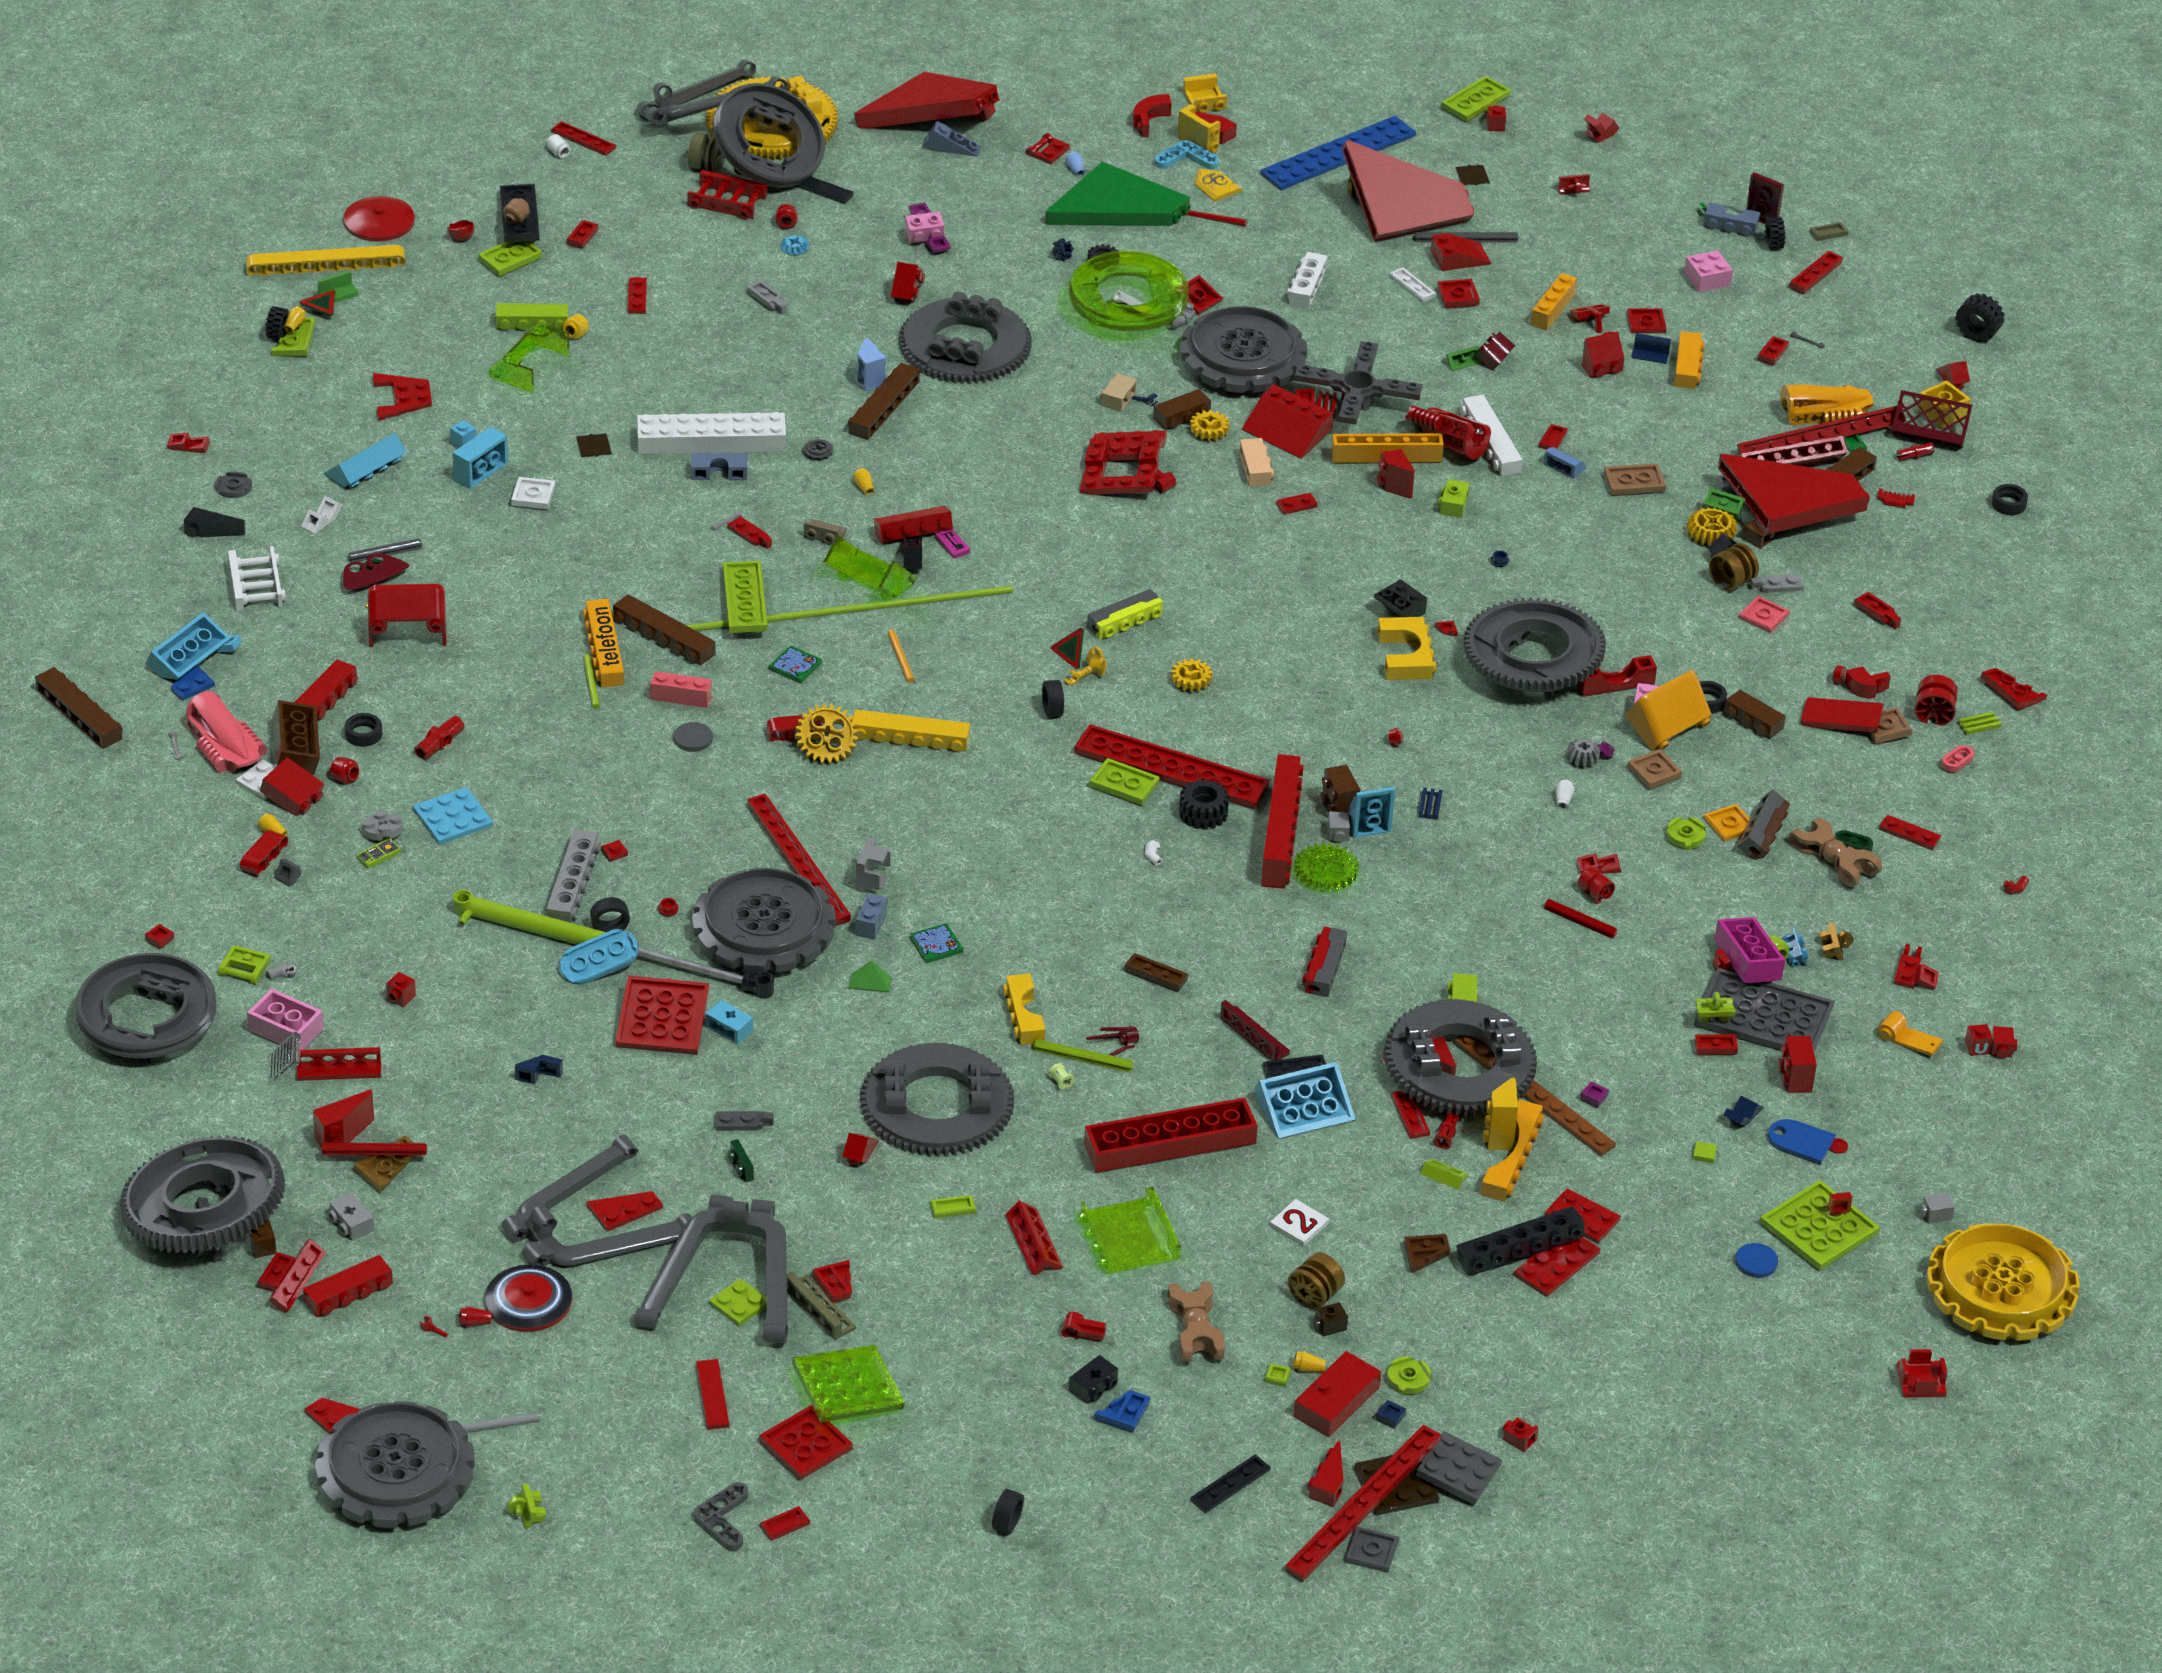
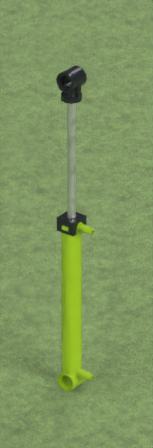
(470, 906)

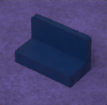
(1651, 348)

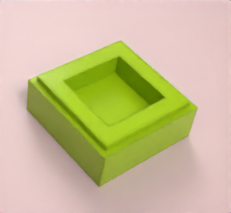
(1705, 1152)
(1277, 1375)

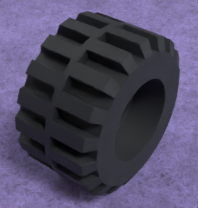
(1987, 310)
(1204, 804)

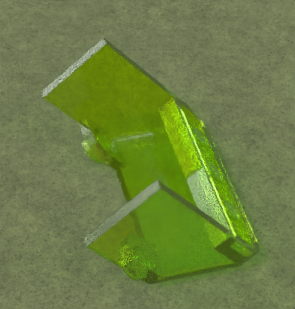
(508, 367)
(868, 569)

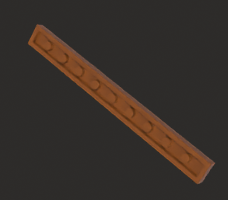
(1551, 1105)

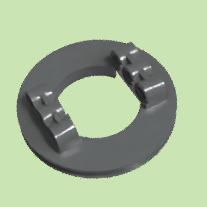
(771, 108)
(153, 976)

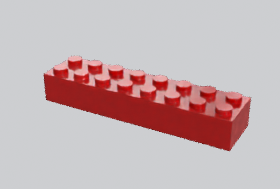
(1282, 821)
(1170, 1134)

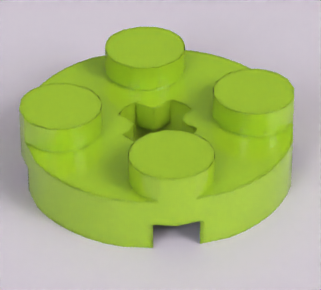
(1677, 833)
(1408, 1385)

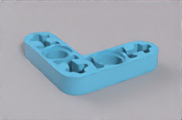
(1186, 149)

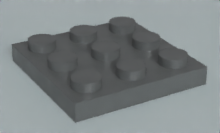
(1459, 1468)

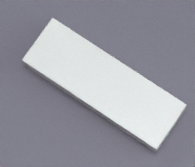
(1412, 284)

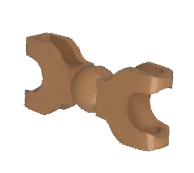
(1846, 860)
(1198, 1332)

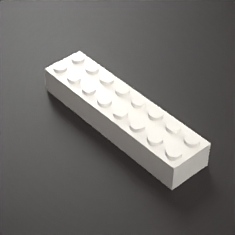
(711, 433)

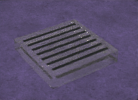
(284, 1058)

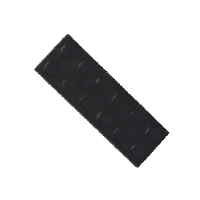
(529, 228)

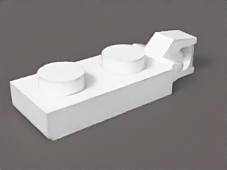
(1121, 298)

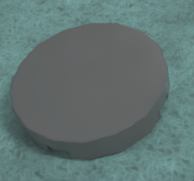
(233, 484)
(693, 736)

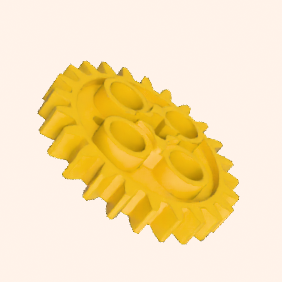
(823, 750)

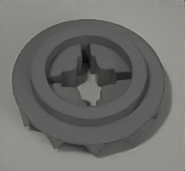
(824, 446)

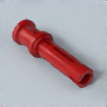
(1447, 1131)

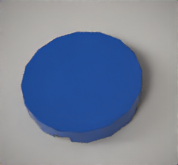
(1756, 1260)

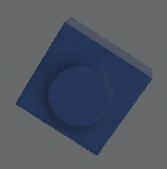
(1391, 1414)

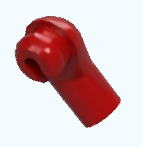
(2018, 887)

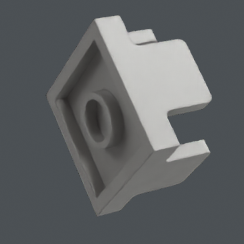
(867, 863)

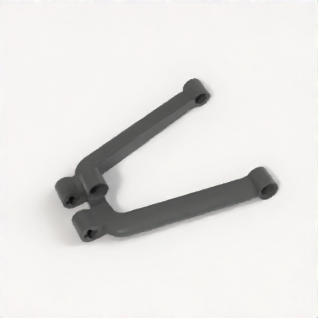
(666, 106)
(734, 1217)
(538, 1223)

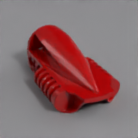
(1457, 431)

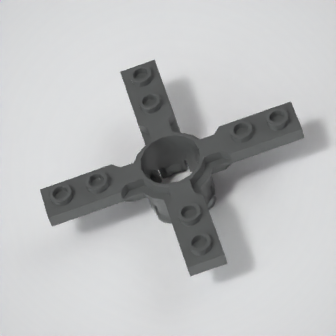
(1358, 385)

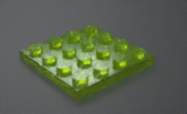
(848, 1383)

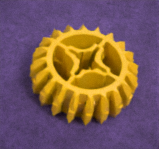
(1709, 524)

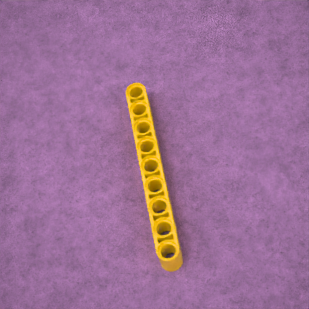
(325, 259)

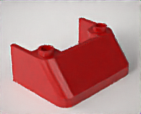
(407, 604)

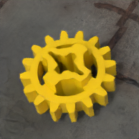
(1209, 425)
(1191, 675)

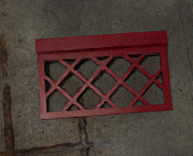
(1924, 432)

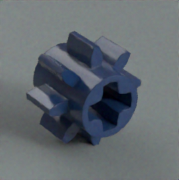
(1062, 249)

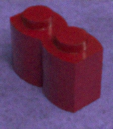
(1495, 351)

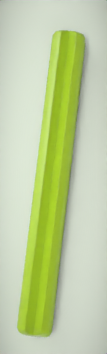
(1083, 1055)

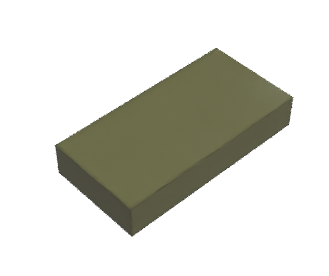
(1829, 231)

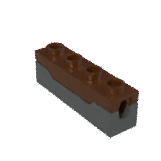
(1764, 825)

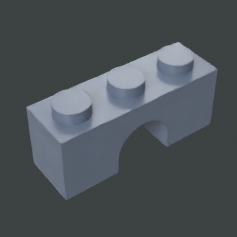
(1744, 223)
(706, 463)

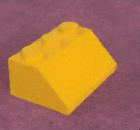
(1502, 1117)

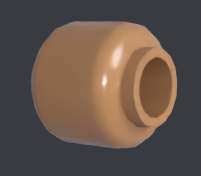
(516, 211)

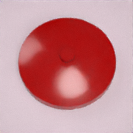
(379, 218)

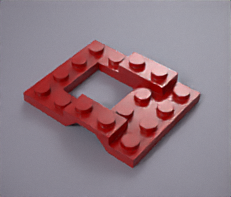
(1122, 446)

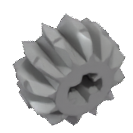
(1583, 753)

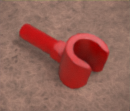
(428, 1326)

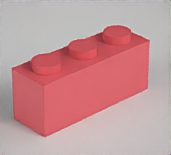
(681, 689)

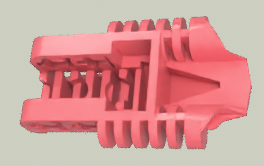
(222, 738)

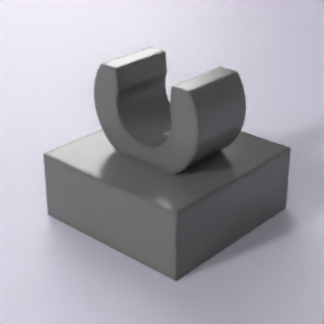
(288, 872)

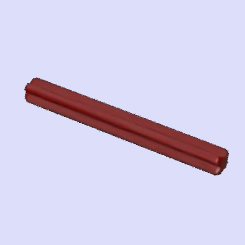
(391, 1149)

